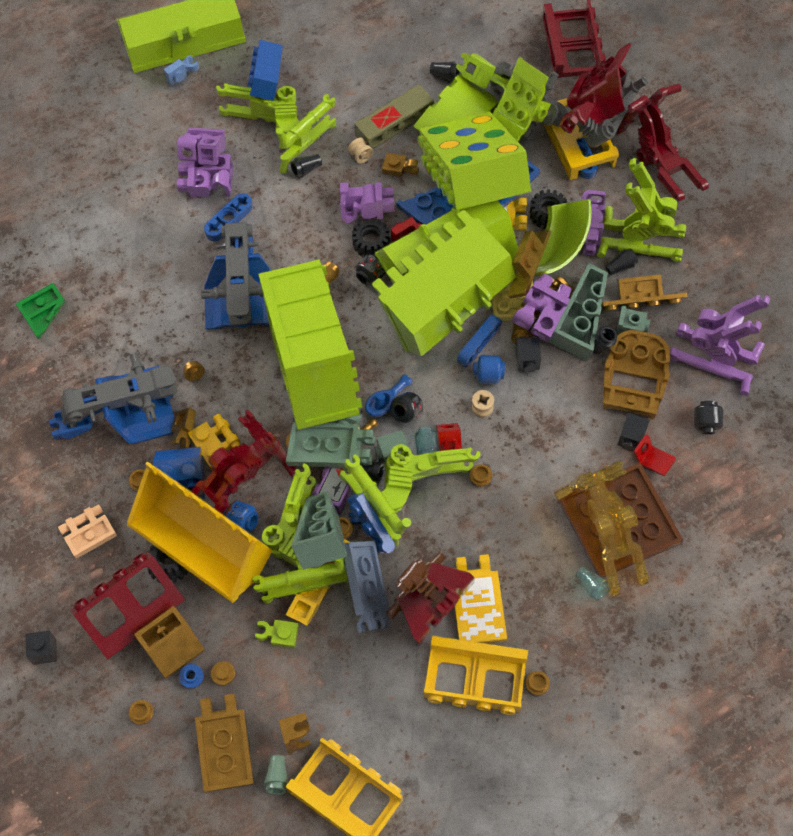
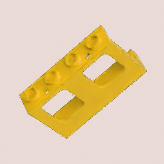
(570, 153)
(477, 660)
(336, 807)

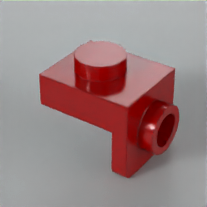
(403, 228)

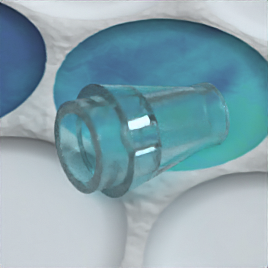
(593, 583)

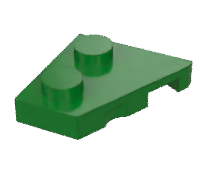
(41, 308)

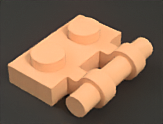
(89, 536)

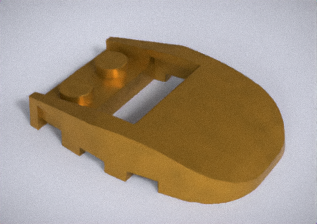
(640, 356)

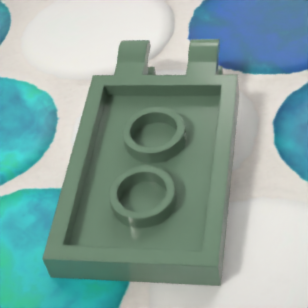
(329, 445)

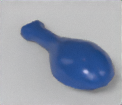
(380, 401)

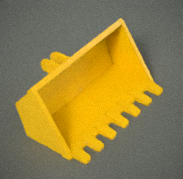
(196, 534)

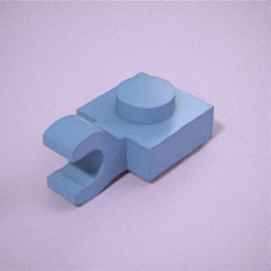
(177, 71)

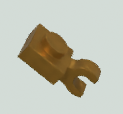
(397, 164)
(182, 424)

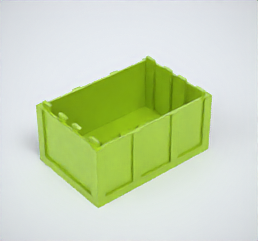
(310, 344)

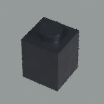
(528, 354)
(633, 431)
(41, 647)

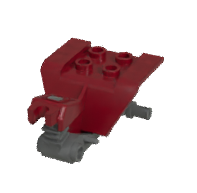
(601, 100)

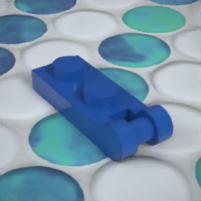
(371, 523)

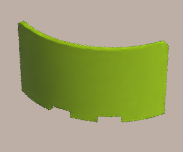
(457, 102)
(569, 230)

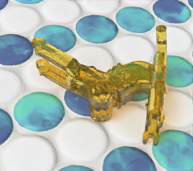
(611, 521)

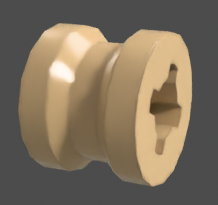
(360, 150)
(480, 408)

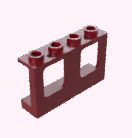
(560, 45)
(135, 615)

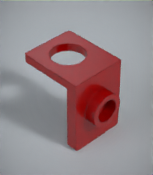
(449, 436)
(653, 458)

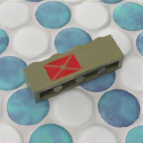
(393, 117)

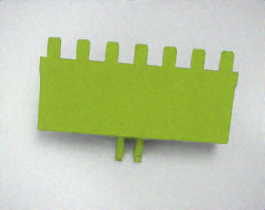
(180, 31)

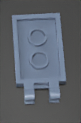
(366, 585)

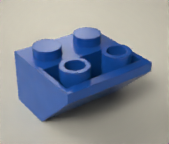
(182, 465)

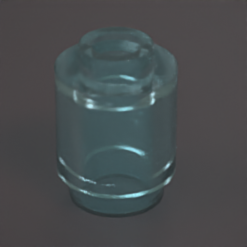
(426, 440)

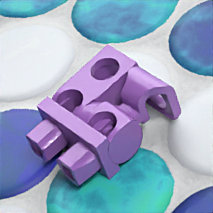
(206, 141)
(205, 177)
(368, 200)
(596, 227)
(546, 301)

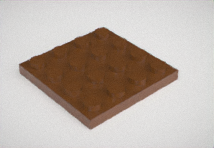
(654, 529)

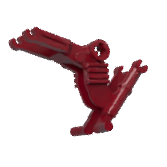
(657, 143)
(240, 463)

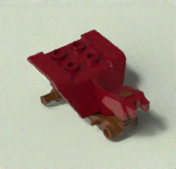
(429, 594)

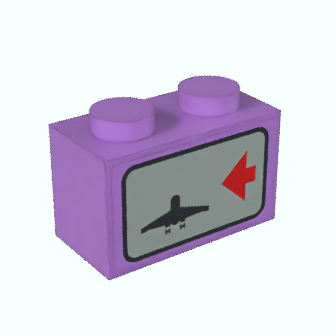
(337, 488)

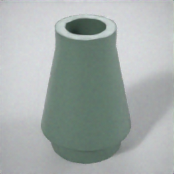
(276, 776)

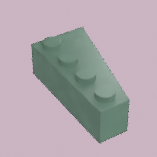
(580, 318)
(318, 533)

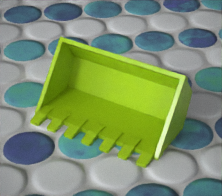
(491, 214)
(445, 285)

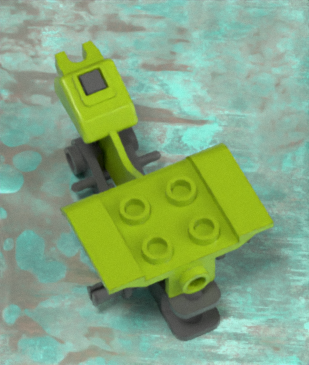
(522, 96)

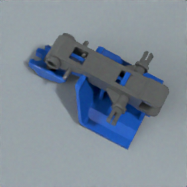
(233, 284)
(132, 403)

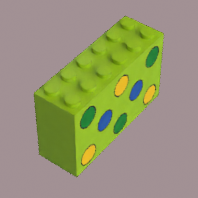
(474, 160)

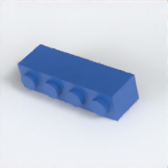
(265, 70)

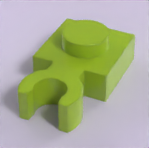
(281, 634)

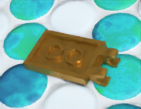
(223, 746)

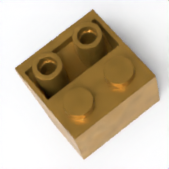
(169, 642)

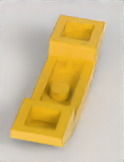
(307, 603)

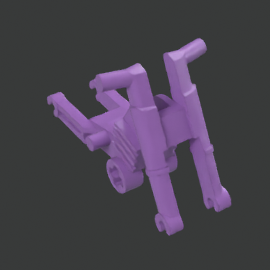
(720, 341)

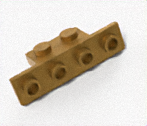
(527, 261)
(640, 290)

